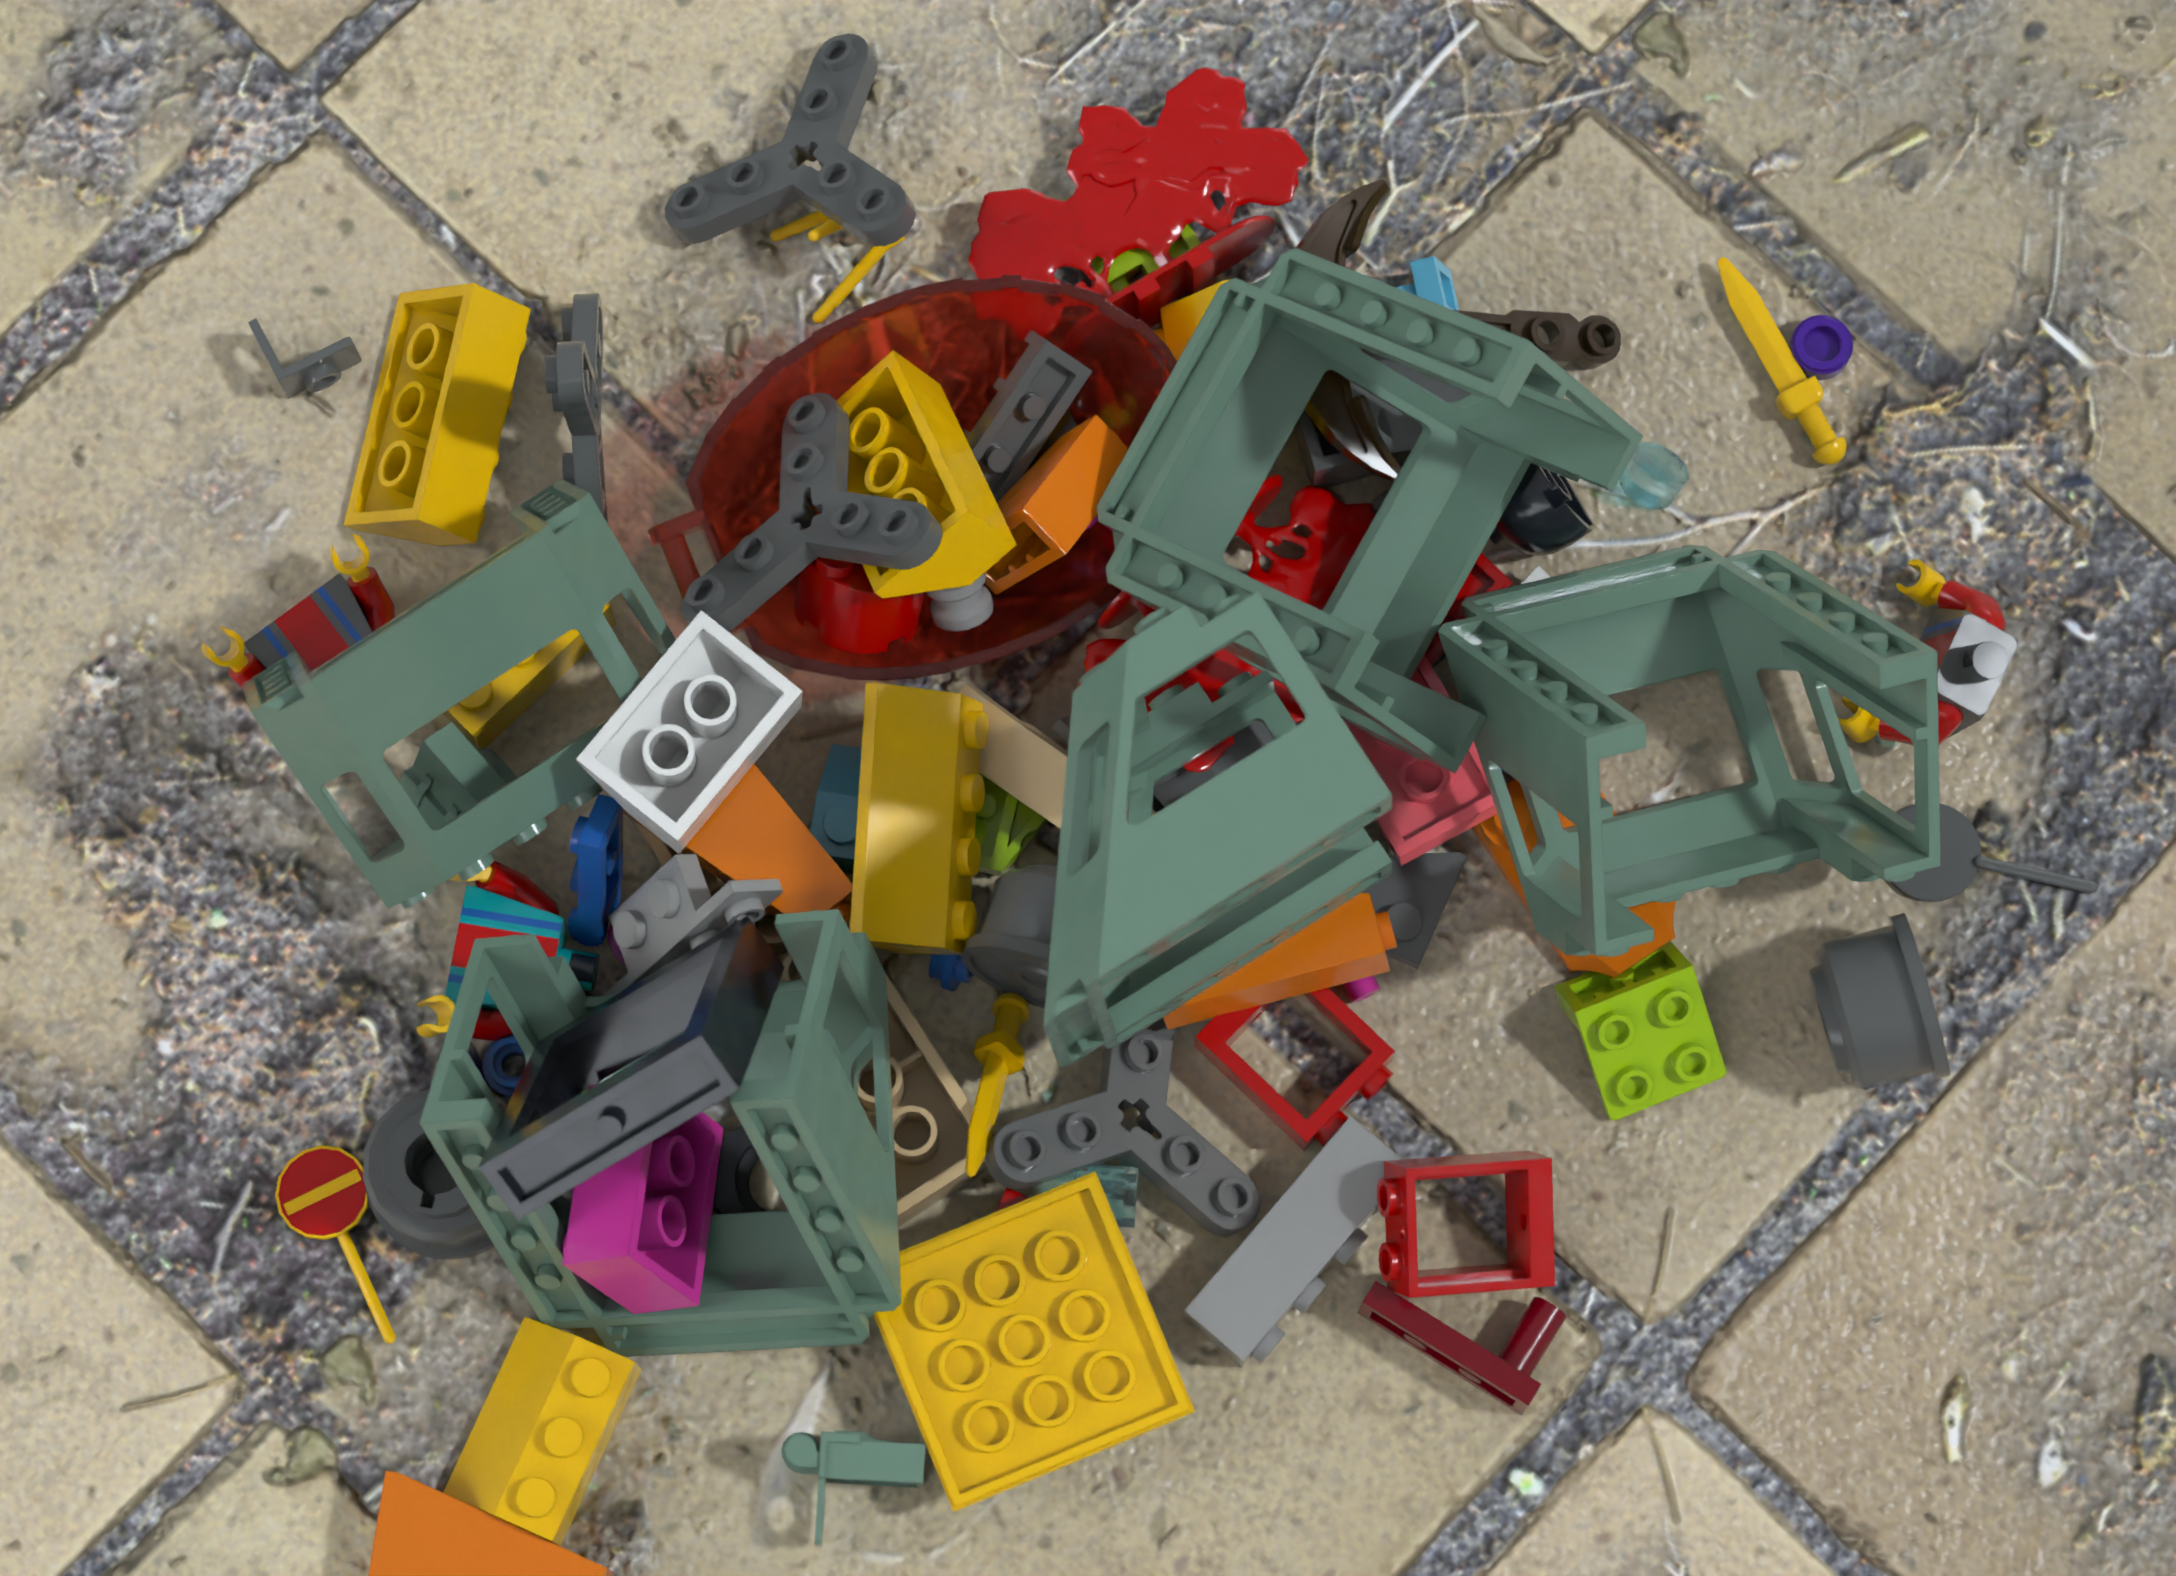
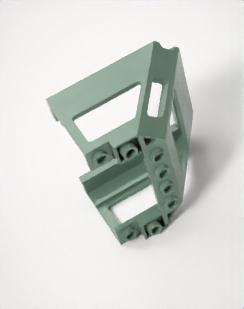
(1235, 408)
(1574, 638)
(438, 656)
(1222, 874)
(767, 1275)

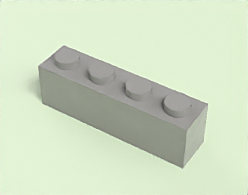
(1293, 1246)

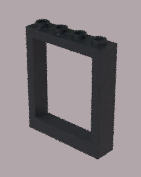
(562, 1137)

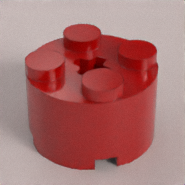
(848, 613)

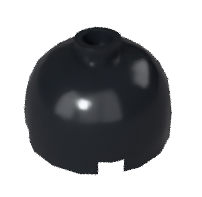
(1542, 514)

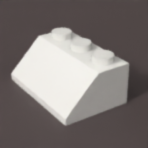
(690, 731)

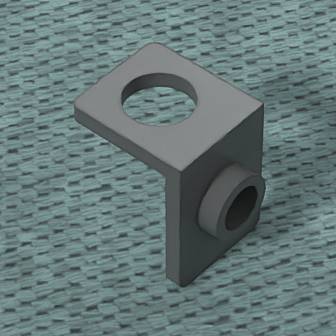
(314, 371)

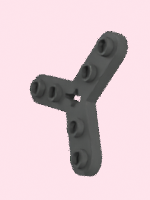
(773, 178)
(576, 390)
(847, 529)
(1091, 1133)

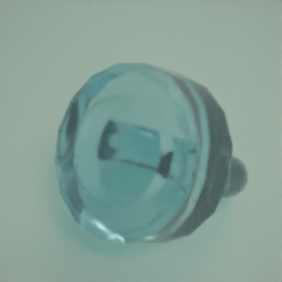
(1654, 476)

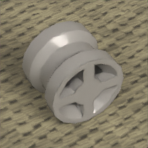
(961, 606)

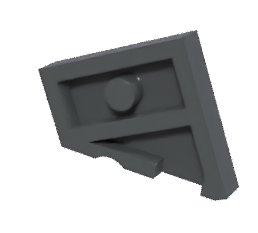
(1415, 900)

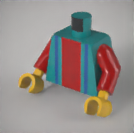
(502, 907)

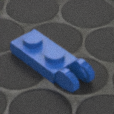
(597, 870)

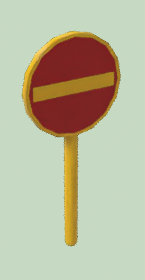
(323, 1199)

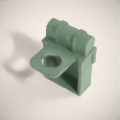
(452, 776)
(853, 1459)

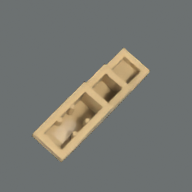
(1023, 760)

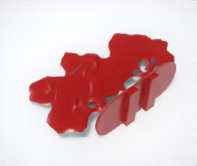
(1141, 192)
(1311, 579)

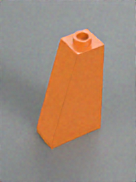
(762, 838)
(1327, 953)
(440, 1536)

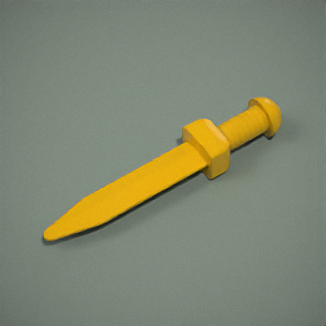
(1798, 395)
(1000, 1057)

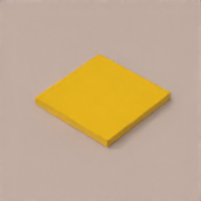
(1029, 1343)

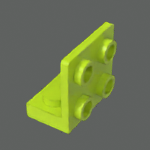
(1644, 1031)

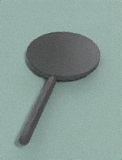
(1962, 858)

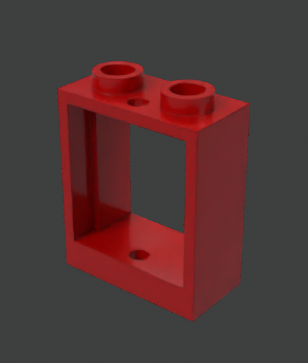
(1327, 1119)
(1527, 1224)

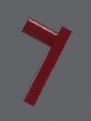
(1500, 1376)

